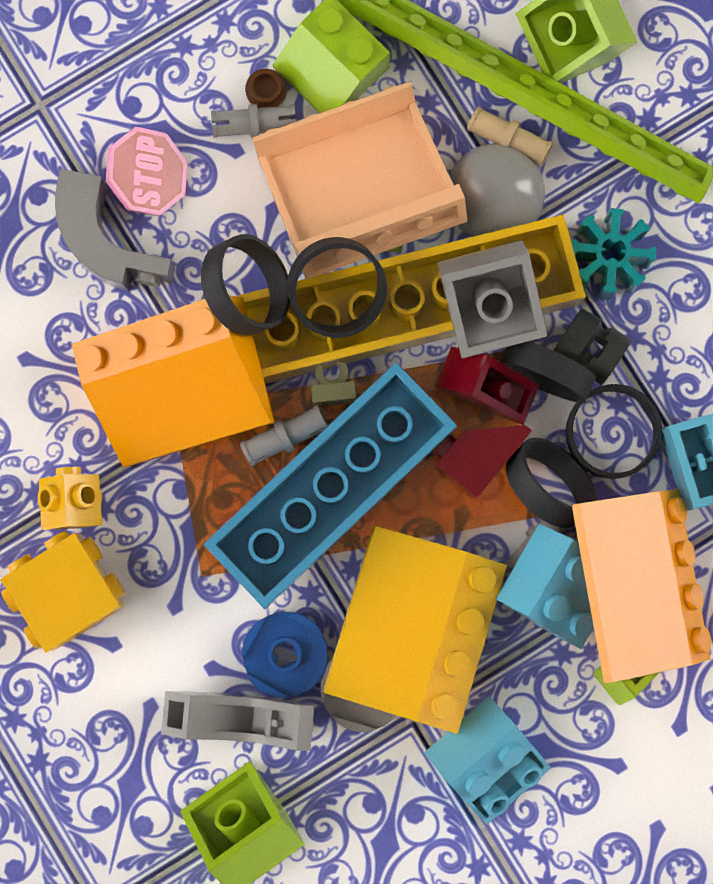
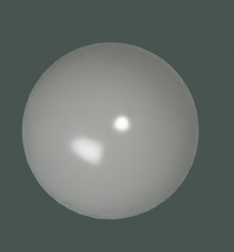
(499, 188)

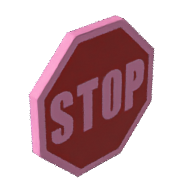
(146, 171)

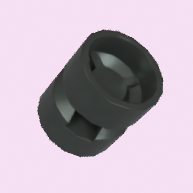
(580, 336)

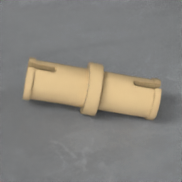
(509, 134)

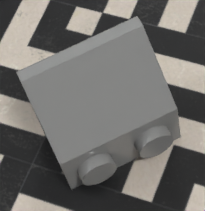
(492, 298)

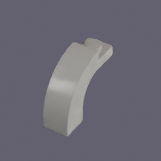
(79, 218)
(238, 718)

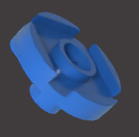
(261, 660)

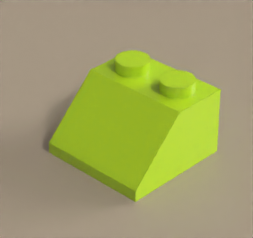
(575, 34)
(331, 57)
(241, 828)

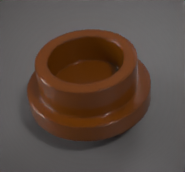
(266, 88)

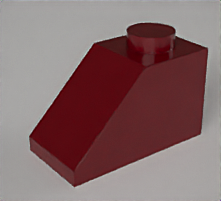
(487, 385)
(478, 456)

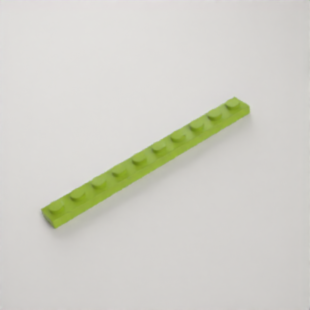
(538, 94)

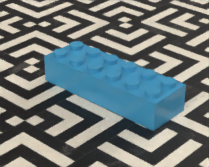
(330, 486)

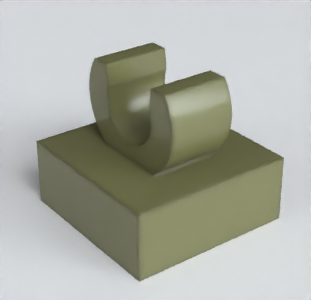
(333, 391)

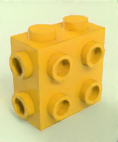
(61, 591)

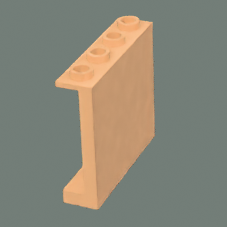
(360, 177)

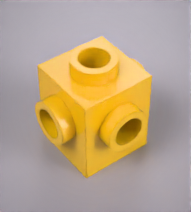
(70, 500)

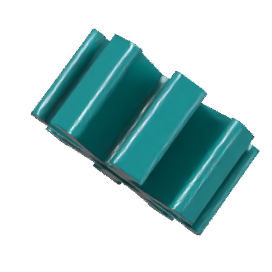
(627, 256)

